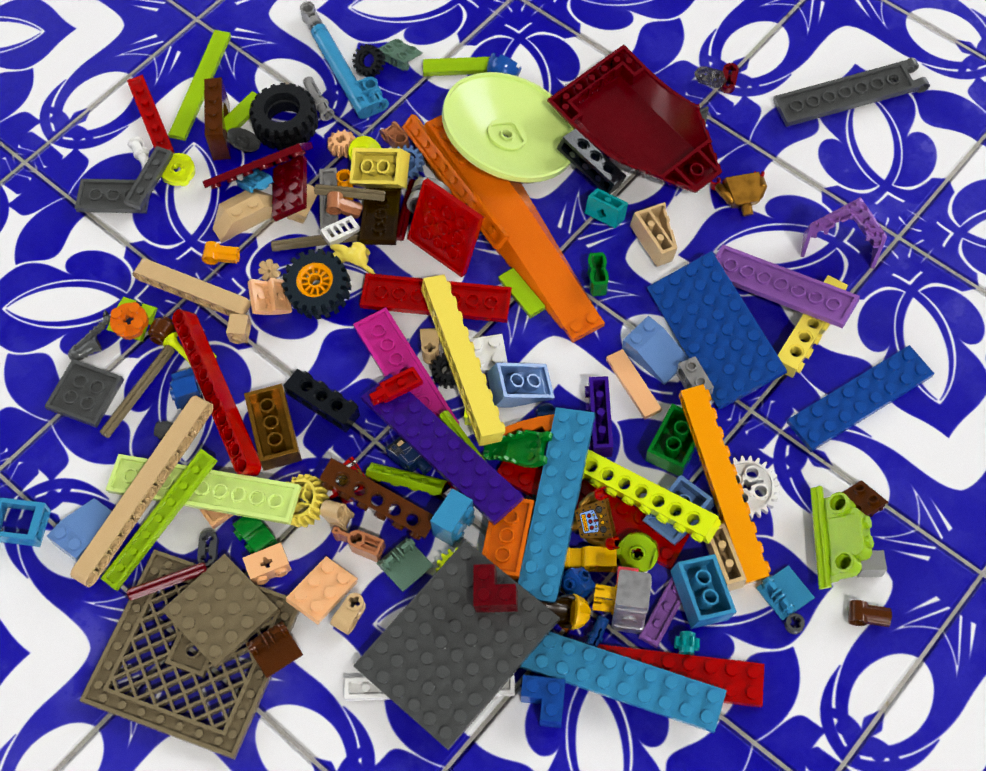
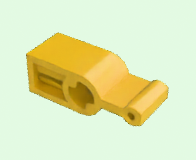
(592, 559)

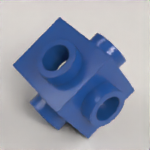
(577, 582)

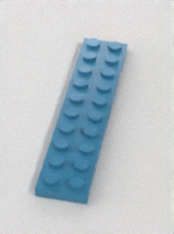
(556, 504)
(628, 681)

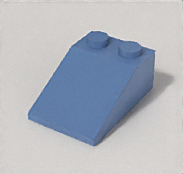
(654, 350)
(519, 384)
(688, 491)
(79, 528)

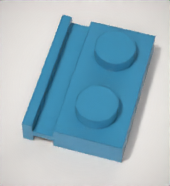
(258, 180)

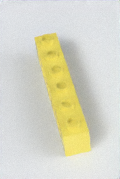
(804, 332)

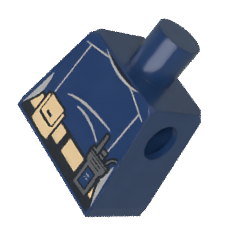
(406, 456)

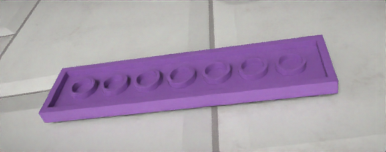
(787, 287)

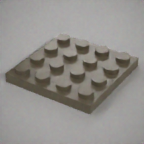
(220, 611)

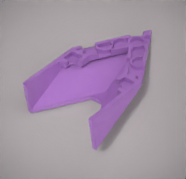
(861, 215)

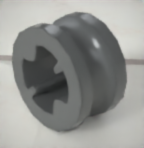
(799, 618)

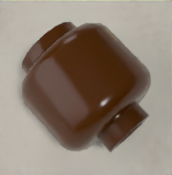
(160, 329)

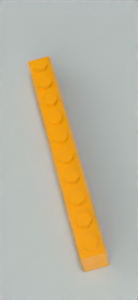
(722, 481)

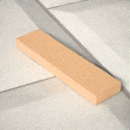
(633, 384)

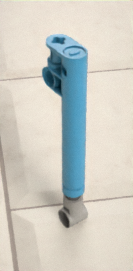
(363, 94)

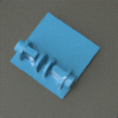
(785, 592)

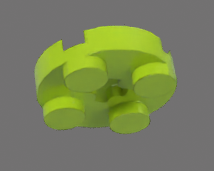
(648, 548)

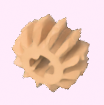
(339, 143)

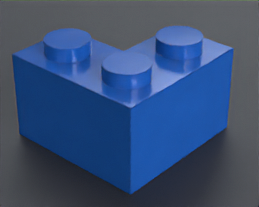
(184, 387)
(548, 693)

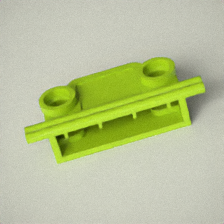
(840, 537)

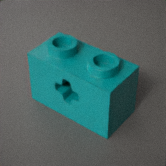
(606, 208)

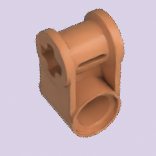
(395, 136)

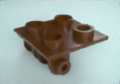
(865, 498)
(274, 649)

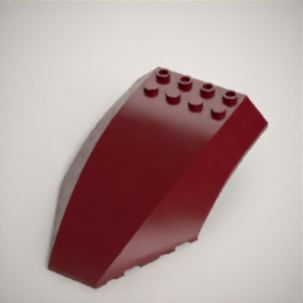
(640, 121)

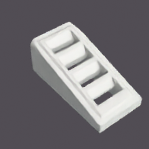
(337, 239)

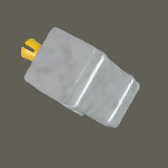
(629, 601)

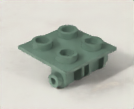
(399, 53)
(405, 564)

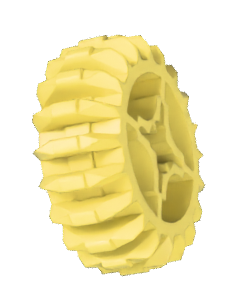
(313, 494)

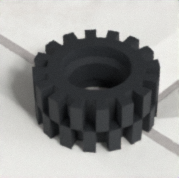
(360, 56)
(442, 379)

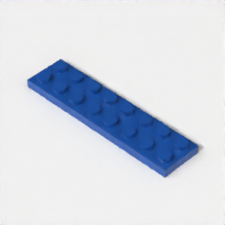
(860, 398)

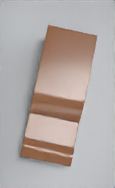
(370, 546)

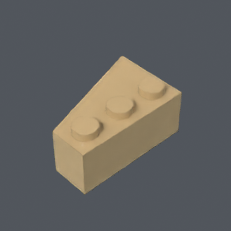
(655, 233)

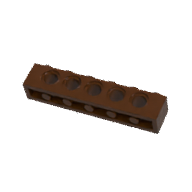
(336, 469)

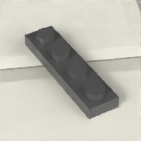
(148, 178)

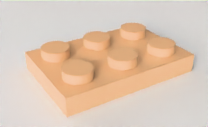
(321, 590)

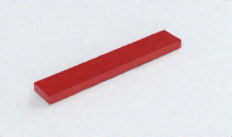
(149, 113)

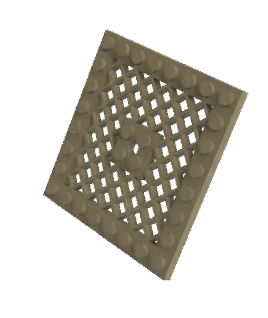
(101, 696)

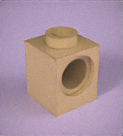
(238, 328)

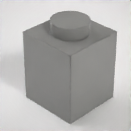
(874, 566)

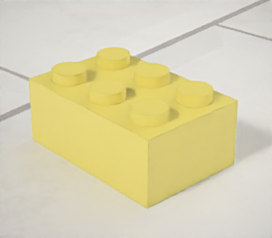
(379, 168)

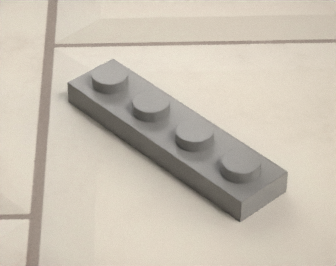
(327, 177)

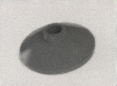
(243, 139)

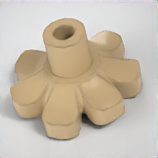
(269, 269)

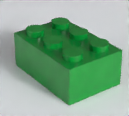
(672, 443)

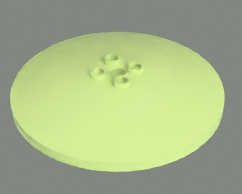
(498, 104)

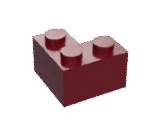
(489, 595)

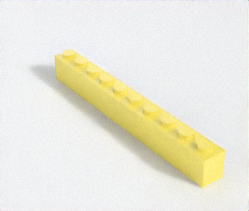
(462, 360)

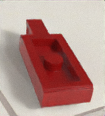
(396, 386)

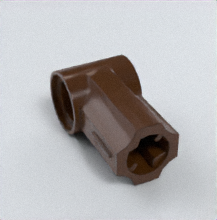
(862, 614)

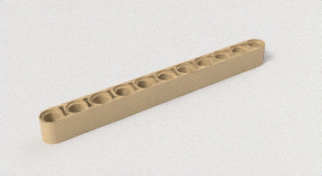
(141, 491)

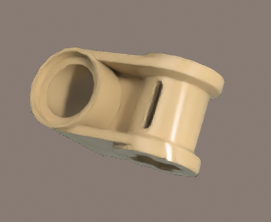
(429, 344)
(336, 514)
(348, 616)

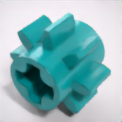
(687, 643)

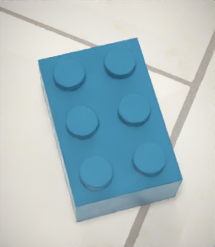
(703, 591)

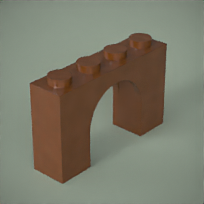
(216, 109)

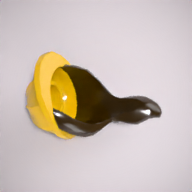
(571, 609)

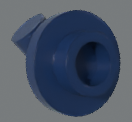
(545, 409)

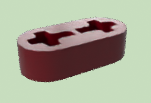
(730, 78)

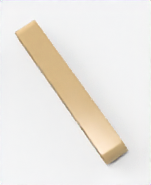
(190, 288)

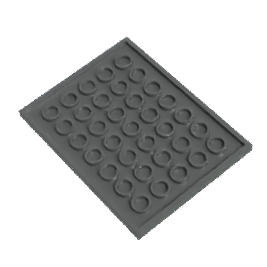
(447, 659)

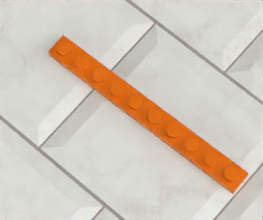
(454, 179)

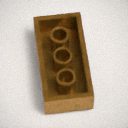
(272, 427)

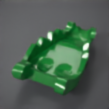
(521, 449)

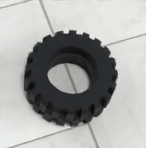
(280, 99)

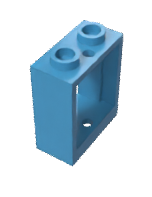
(37, 526)

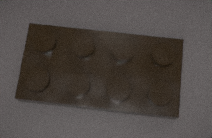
(381, 219)

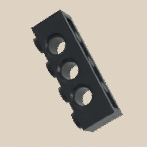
(591, 161)
(342, 418)

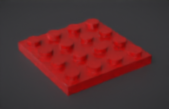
(445, 227)

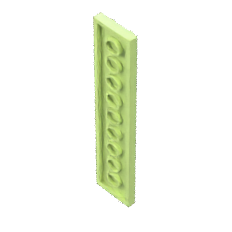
(219, 491)

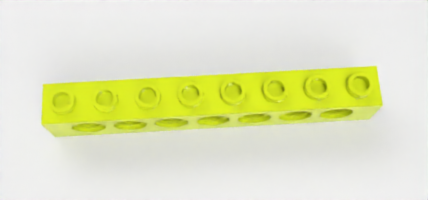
(702, 531)

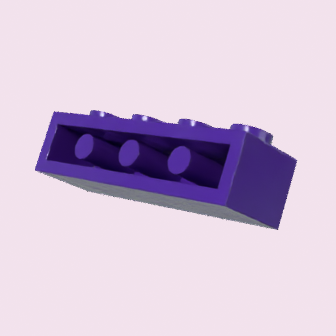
(599, 402)

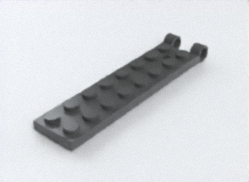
(849, 92)

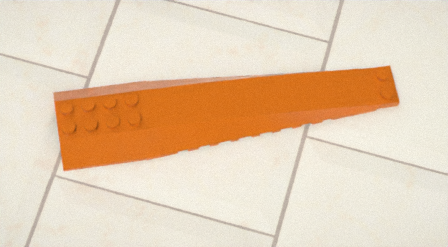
(530, 245)

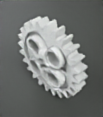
(755, 502)

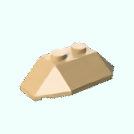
(242, 213)

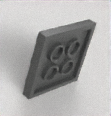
(84, 393)

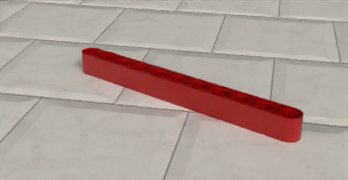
(217, 393)

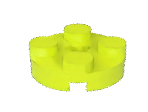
(180, 177)

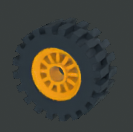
(303, 295)

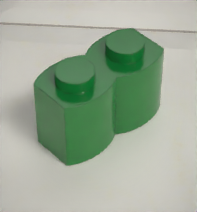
(597, 274)
(254, 534)

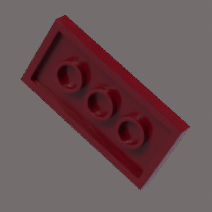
(289, 188)

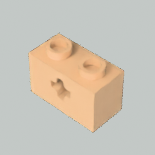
(257, 562)

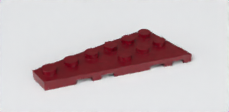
(261, 164)

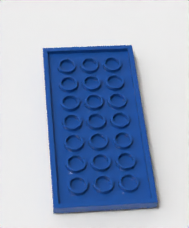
(717, 329)

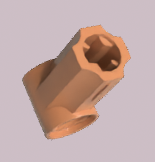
(339, 205)

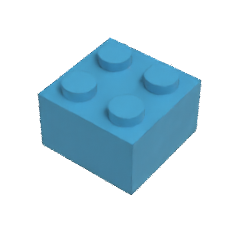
(453, 518)

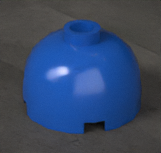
(503, 65)

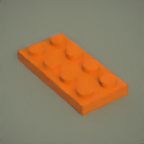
(508, 539)

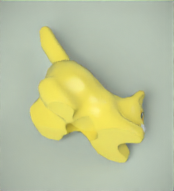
(356, 254)

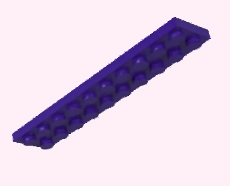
(448, 454)

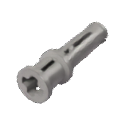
(321, 103)

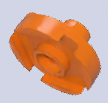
(122, 313)

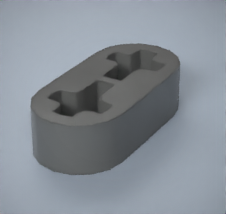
(212, 549)

